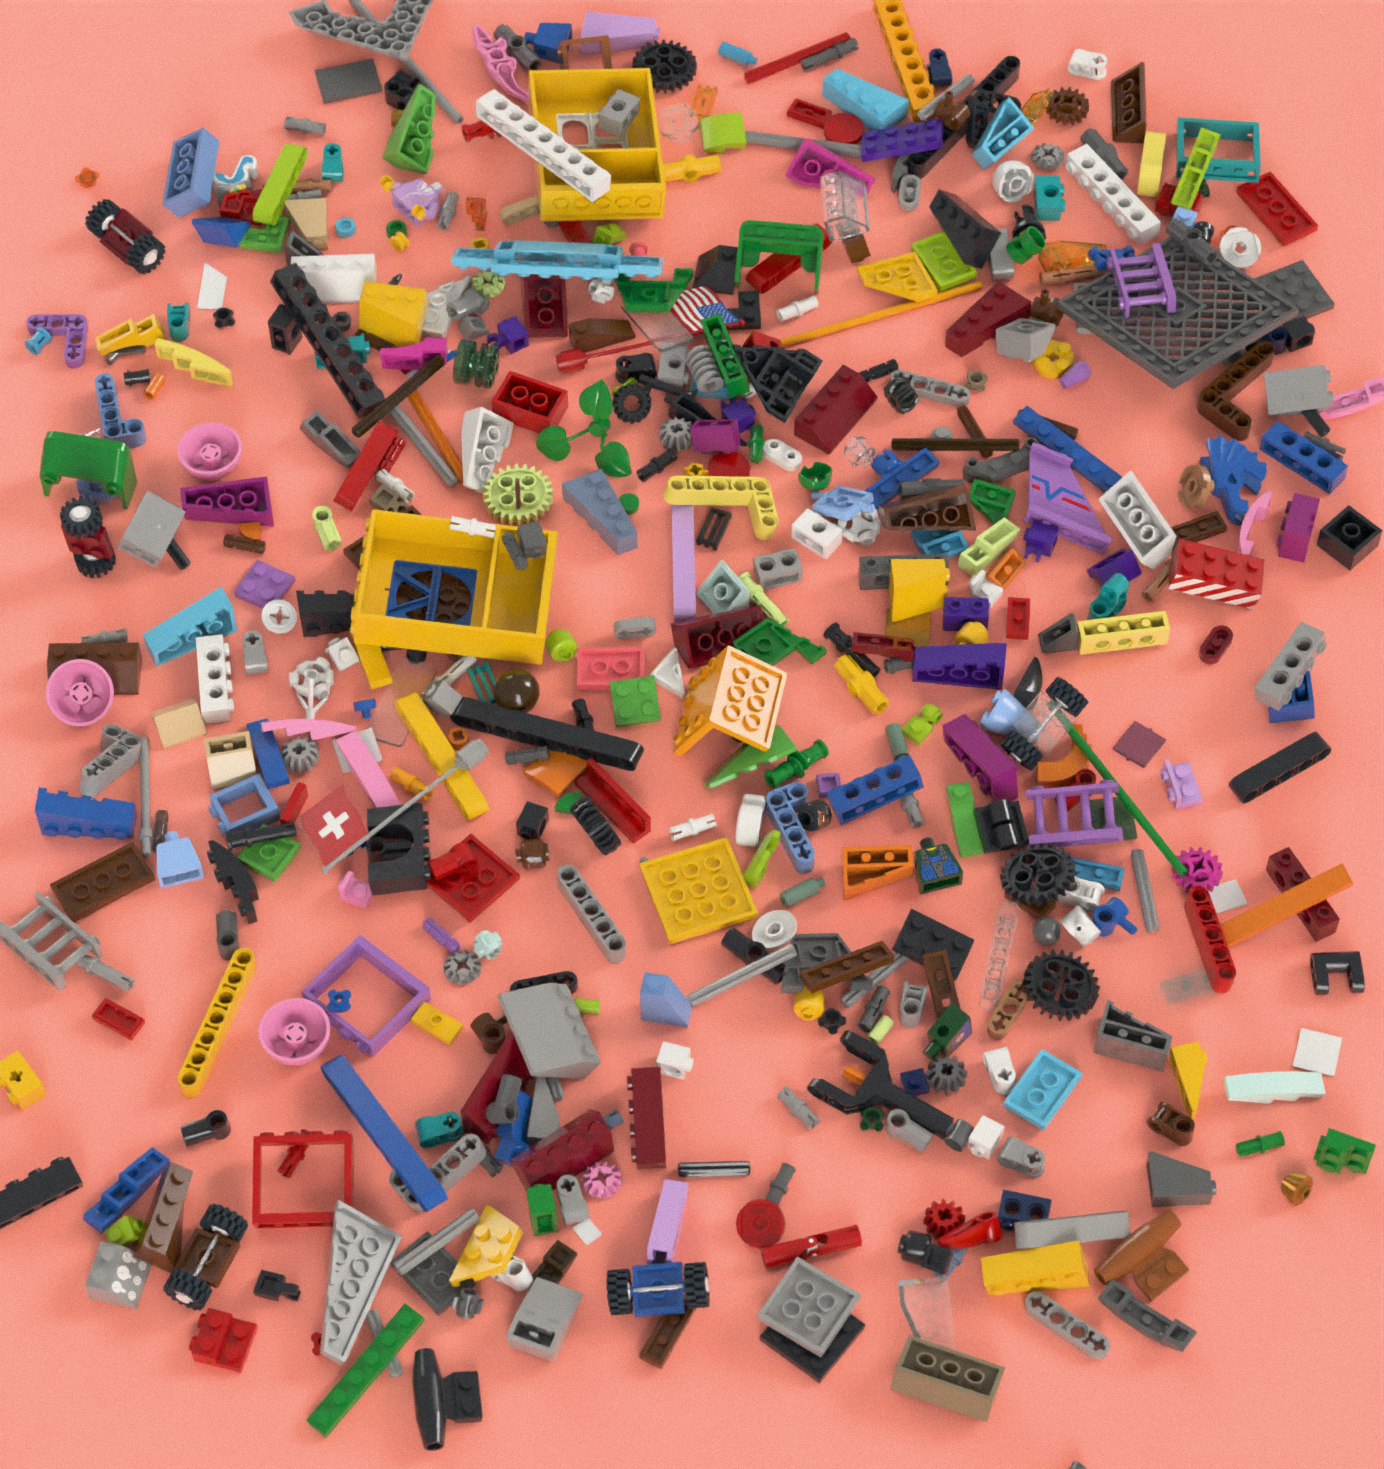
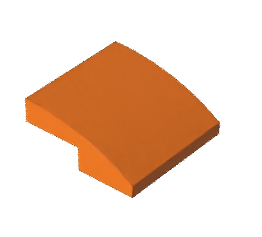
(555, 772)

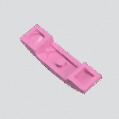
(1356, 400)
(1256, 511)

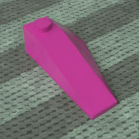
(816, 161)

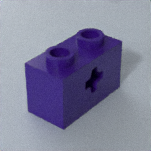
(963, 610)

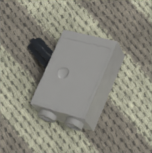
(152, 532)

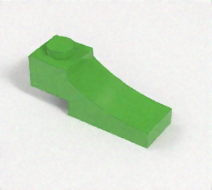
(962, 819)

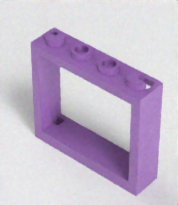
(363, 948)

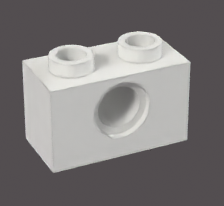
(805, 532)

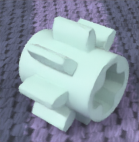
(487, 944)

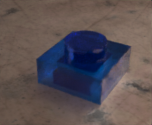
(914, 1082)

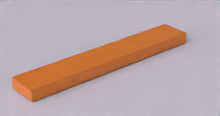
(1286, 904)

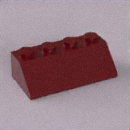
(835, 410)
(506, 1062)
(565, 1151)

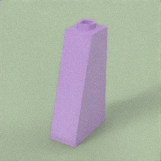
(623, 31)
(668, 1222)

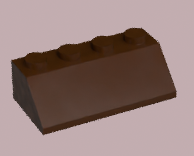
(119, 660)

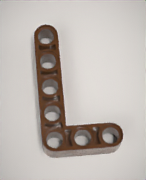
(1215, 399)

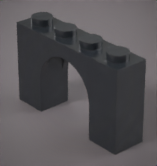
(411, 870)

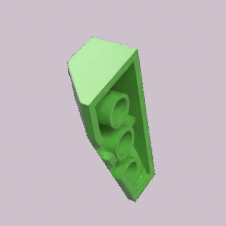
(411, 139)
(747, 758)

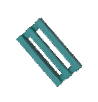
(479, 670)

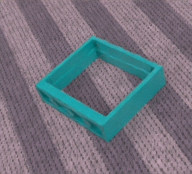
(1229, 130)

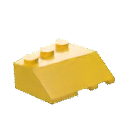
(393, 312)

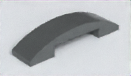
(1145, 1319)

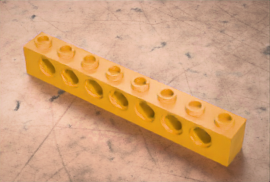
(904, 55)

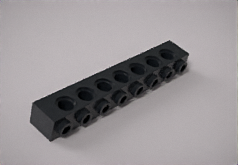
(284, 283)

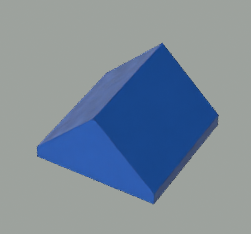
(221, 230)

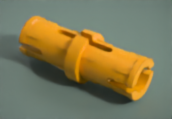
(410, 783)

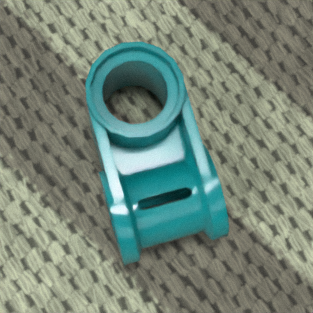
(332, 163)
(178, 321)
(436, 1129)

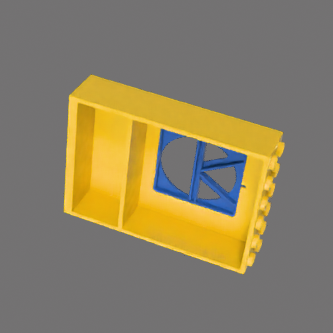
(506, 605)

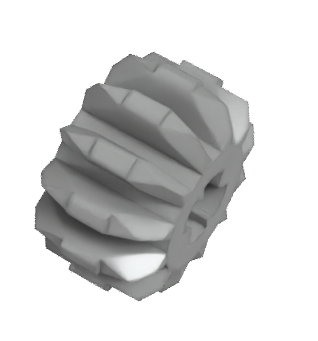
(676, 434)
(300, 754)

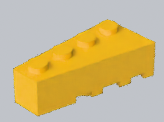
(1036, 1269)

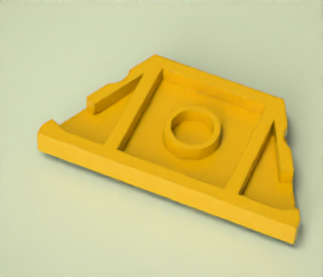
(488, 1247)

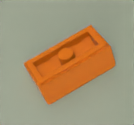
(1005, 568)

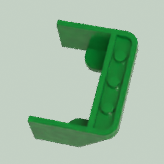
(782, 239)
(88, 460)

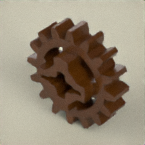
(1067, 106)

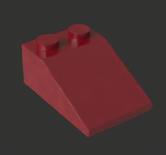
(544, 306)

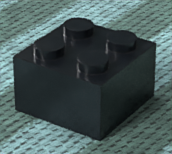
(1349, 537)

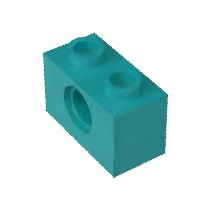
(1048, 198)

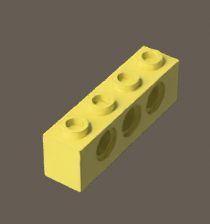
(1123, 632)

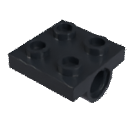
(1001, 826)

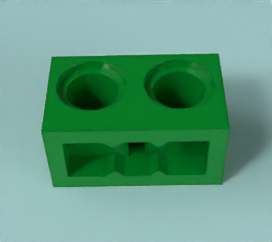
(542, 1209)

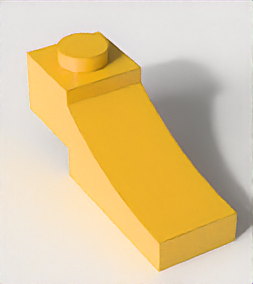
(130, 334)
(373, 664)

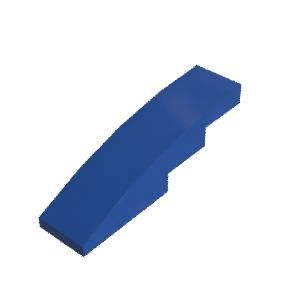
(268, 755)
(127, 1190)

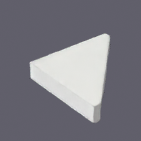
(669, 674)

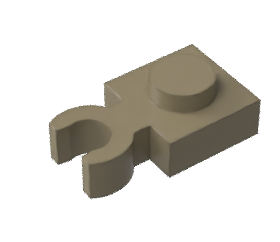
(387, 500)

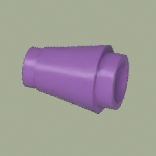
(1075, 374)

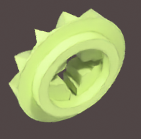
(488, 290)

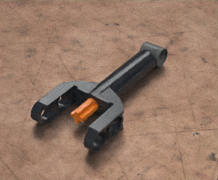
(878, 1089)

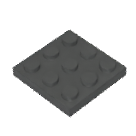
(1300, 288)

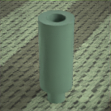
(896, 741)
(801, 891)

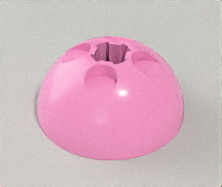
(210, 450)
(66, 692)
(294, 1031)

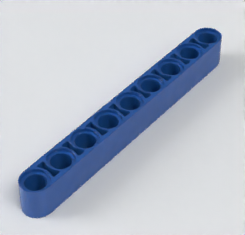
(384, 1133)

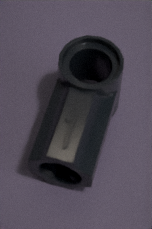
(389, 849)
(204, 1128)

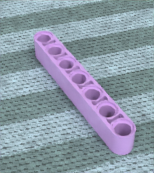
(683, 562)

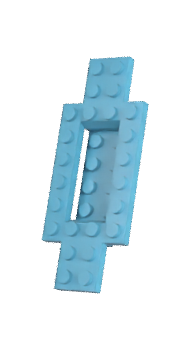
(610, 259)

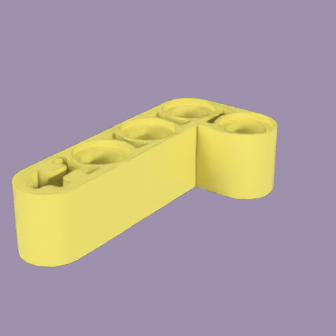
(1151, 164)

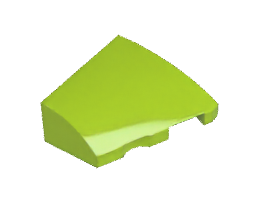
(759, 862)

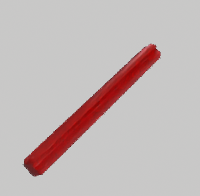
(793, 59)

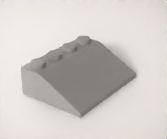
(550, 1031)

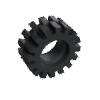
(632, 390)

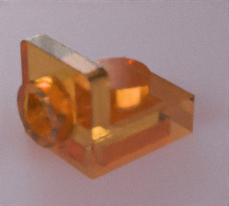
(478, 209)

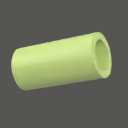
(880, 1030)

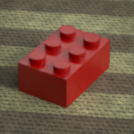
(530, 402)

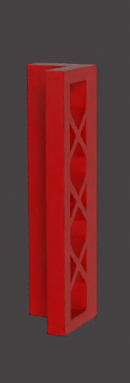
(614, 802)

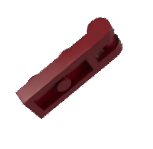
(883, 645)

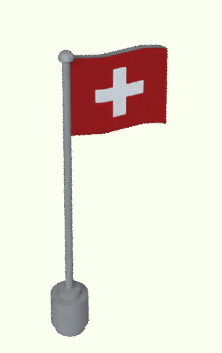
(338, 827)

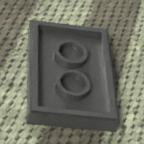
(348, 81)
(432, 1277)

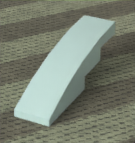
(1268, 1086)

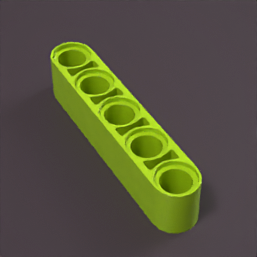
(280, 184)

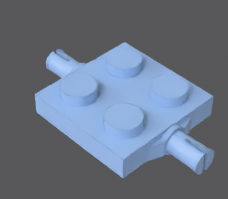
(842, 502)

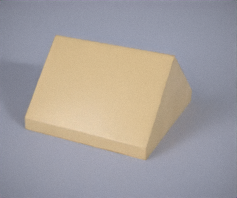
(179, 723)

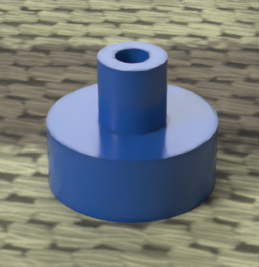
(365, 706)

